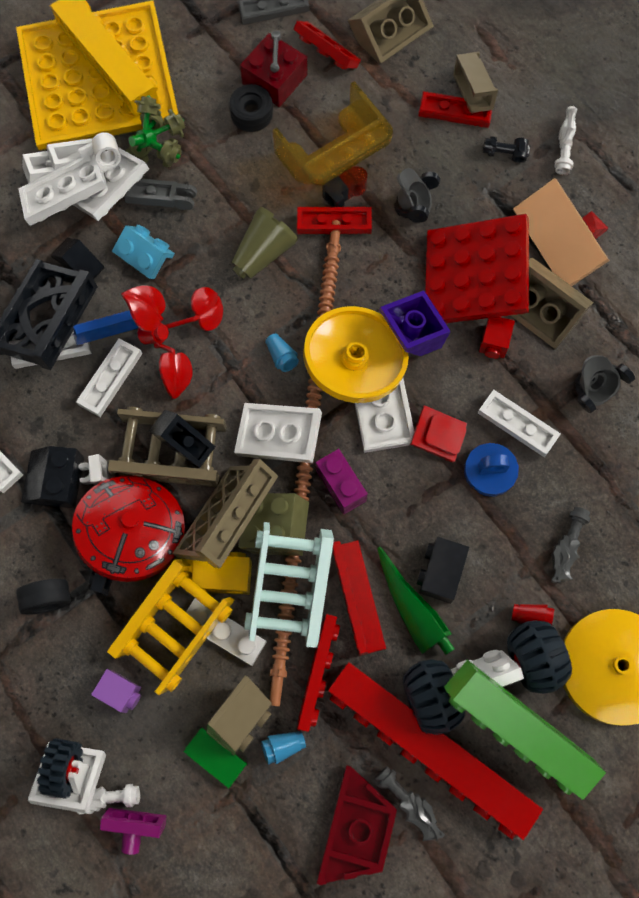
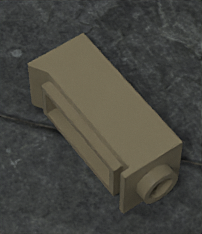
(474, 82)

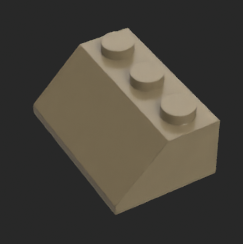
(389, 26)
(553, 305)

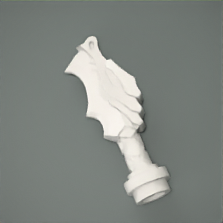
(564, 164)
(129, 796)

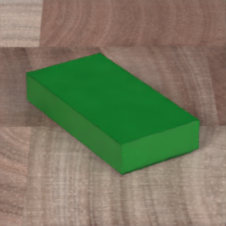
(215, 758)

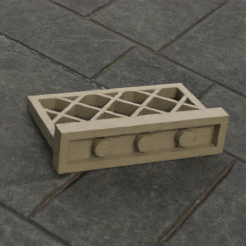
(235, 513)

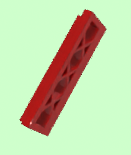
(358, 597)

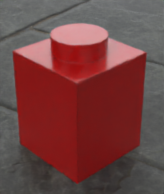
(496, 337)

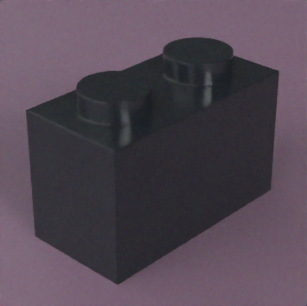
(443, 569)

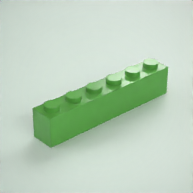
(523, 729)

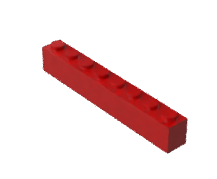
(437, 752)

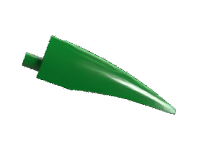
(419, 617)

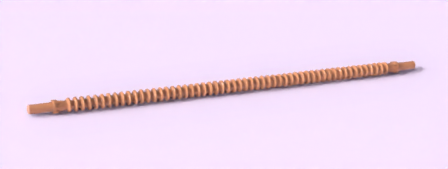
(278, 671)

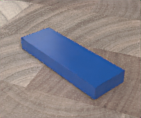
(103, 327)

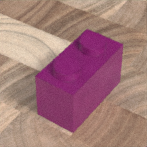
(341, 481)

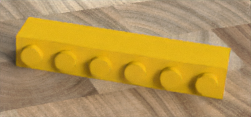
(104, 52)

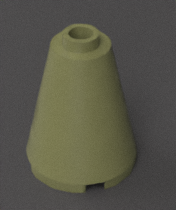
(262, 244)

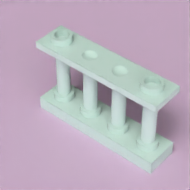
(312, 600)

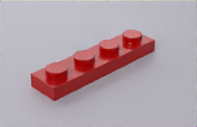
(315, 685)

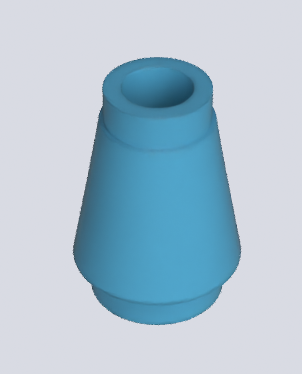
(282, 354)
(281, 746)

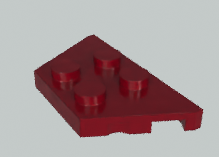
(357, 832)

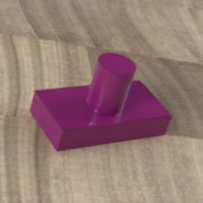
(133, 826)

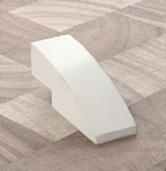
(57, 155)

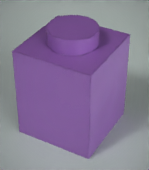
(117, 691)

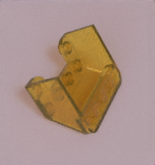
(365, 134)

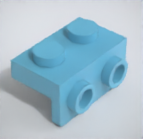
(142, 250)

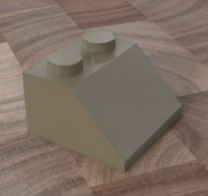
(239, 717)

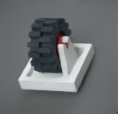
(67, 776)

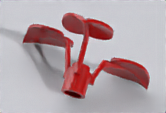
(146, 307)

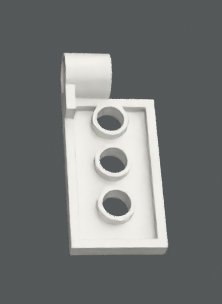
(71, 182)

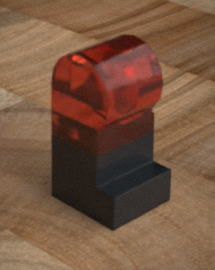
(345, 186)

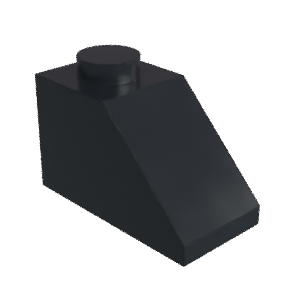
(182, 438)

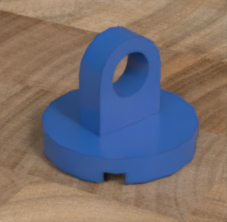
(491, 469)

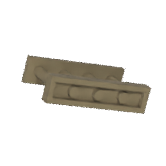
(153, 469)

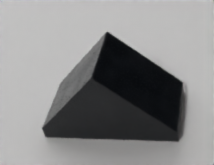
(76, 256)

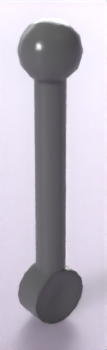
(276, 36)

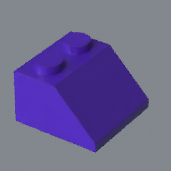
(416, 324)

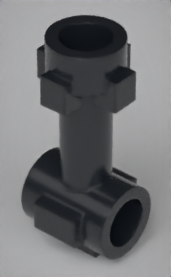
(520, 149)

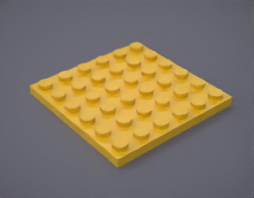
(69, 94)

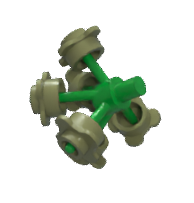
(152, 125)

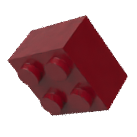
(281, 84)

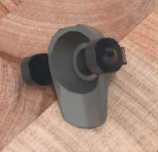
(414, 196)
(600, 381)

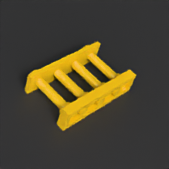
(143, 621)

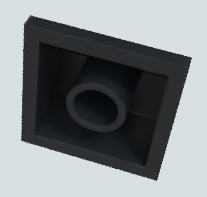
(53, 477)

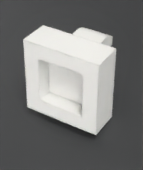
(97, 470)

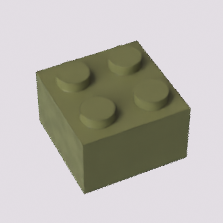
(287, 518)

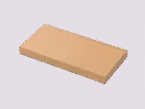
(561, 234)

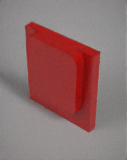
(439, 434)

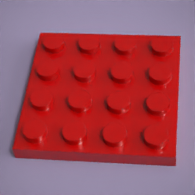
(479, 269)

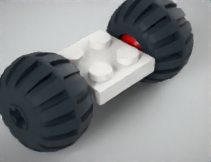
(535, 659)

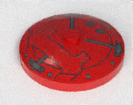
(127, 528)

